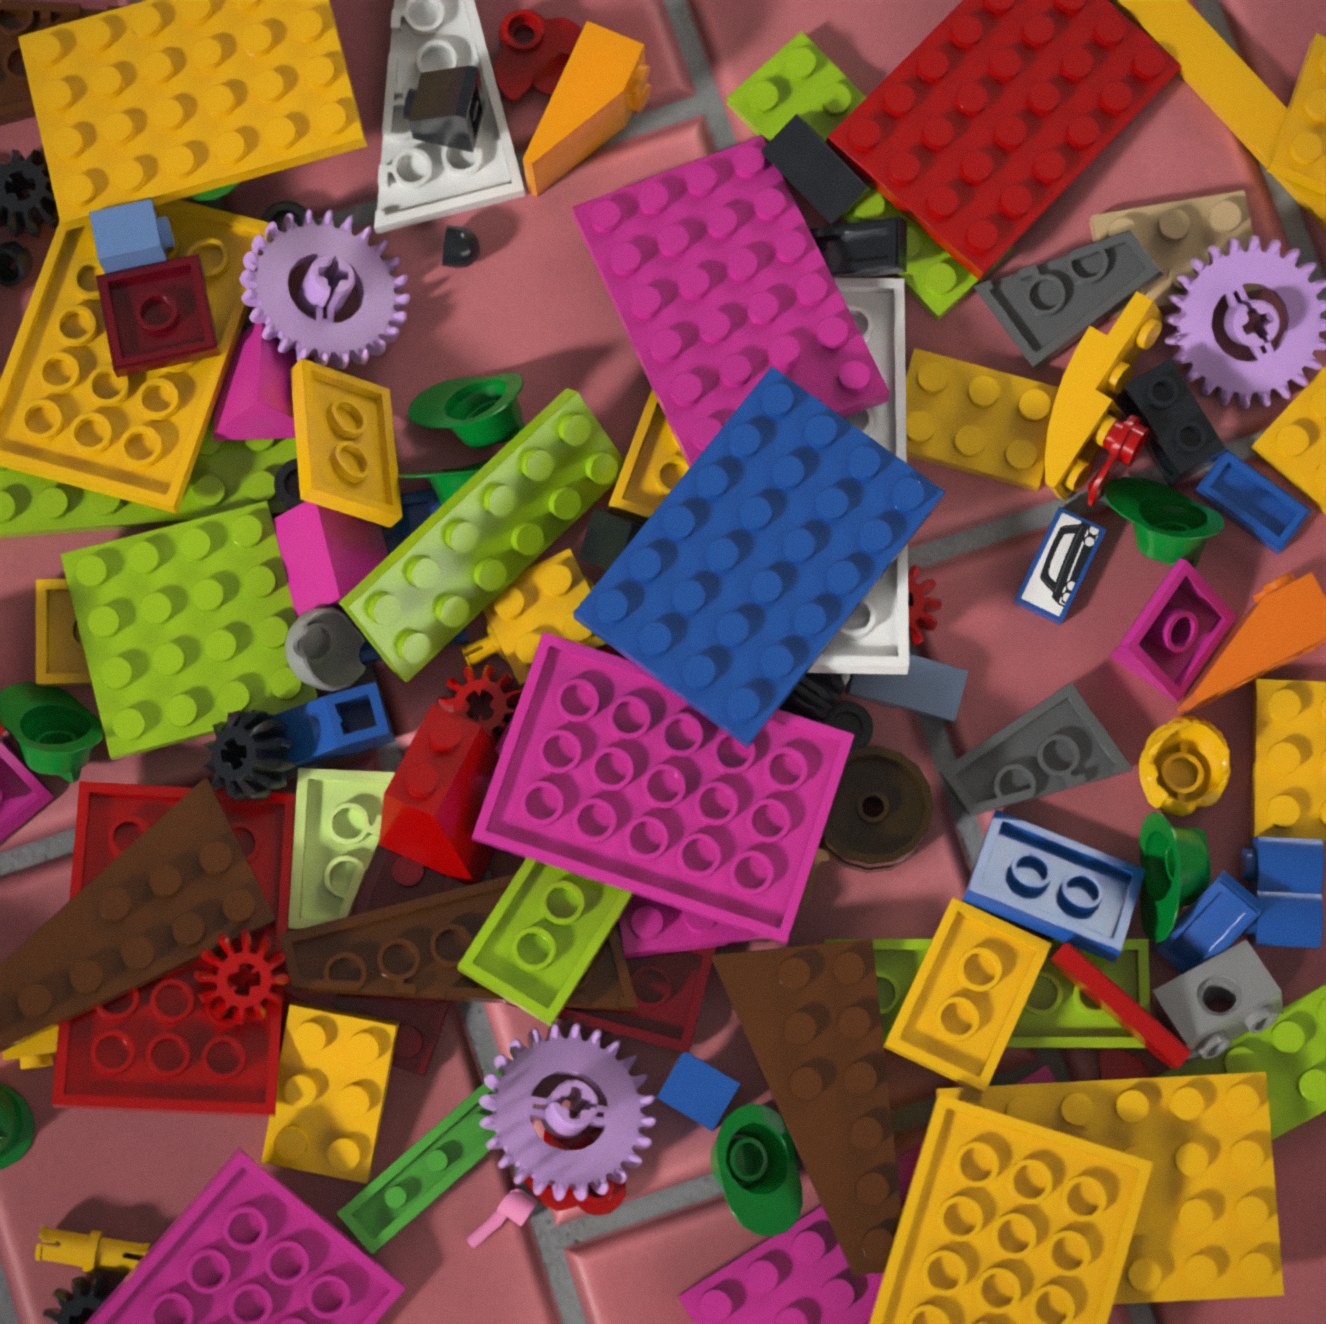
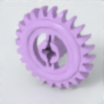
(344, 261)
(1224, 277)
(618, 1117)

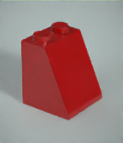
(439, 797)

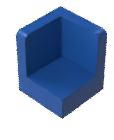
(698, 1090)

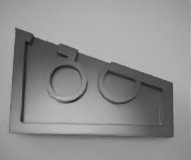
(1058, 300)
(1036, 755)

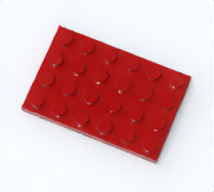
(1001, 117)
(160, 1041)

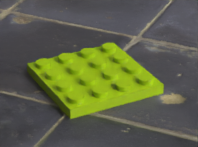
(185, 628)

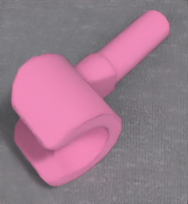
(516, 1206)

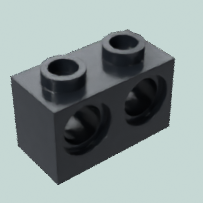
(1179, 431)

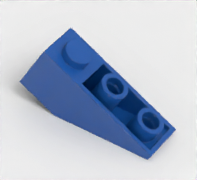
(337, 725)

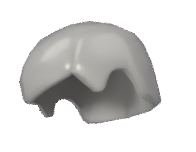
(325, 649)

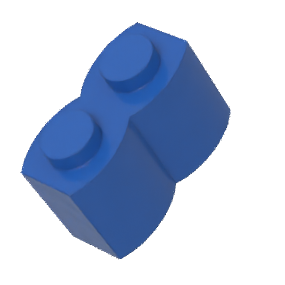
(1289, 882)

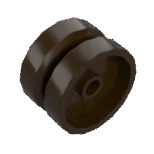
(894, 835)

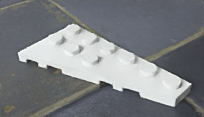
(426, 179)

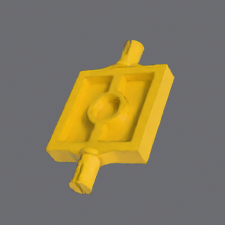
(533, 604)

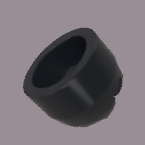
(460, 247)
(24, 262)

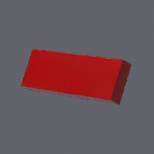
(1119, 1005)

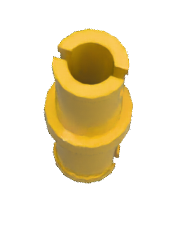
(89, 1250)

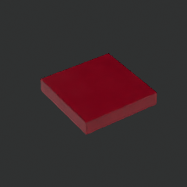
(158, 315)

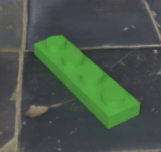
(420, 1174)

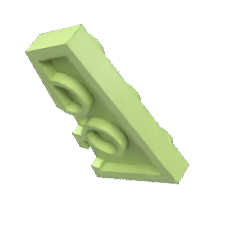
(333, 841)

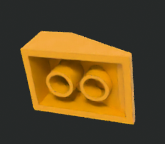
(589, 104)

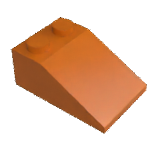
(1274, 632)

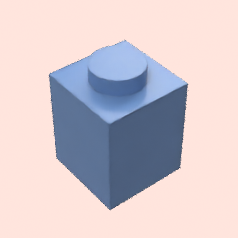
(131, 235)

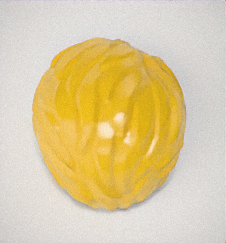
(1184, 765)

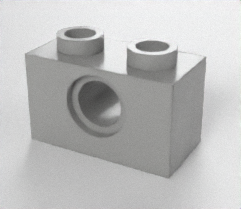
(1230, 976)

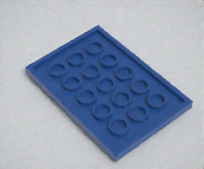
(759, 556)

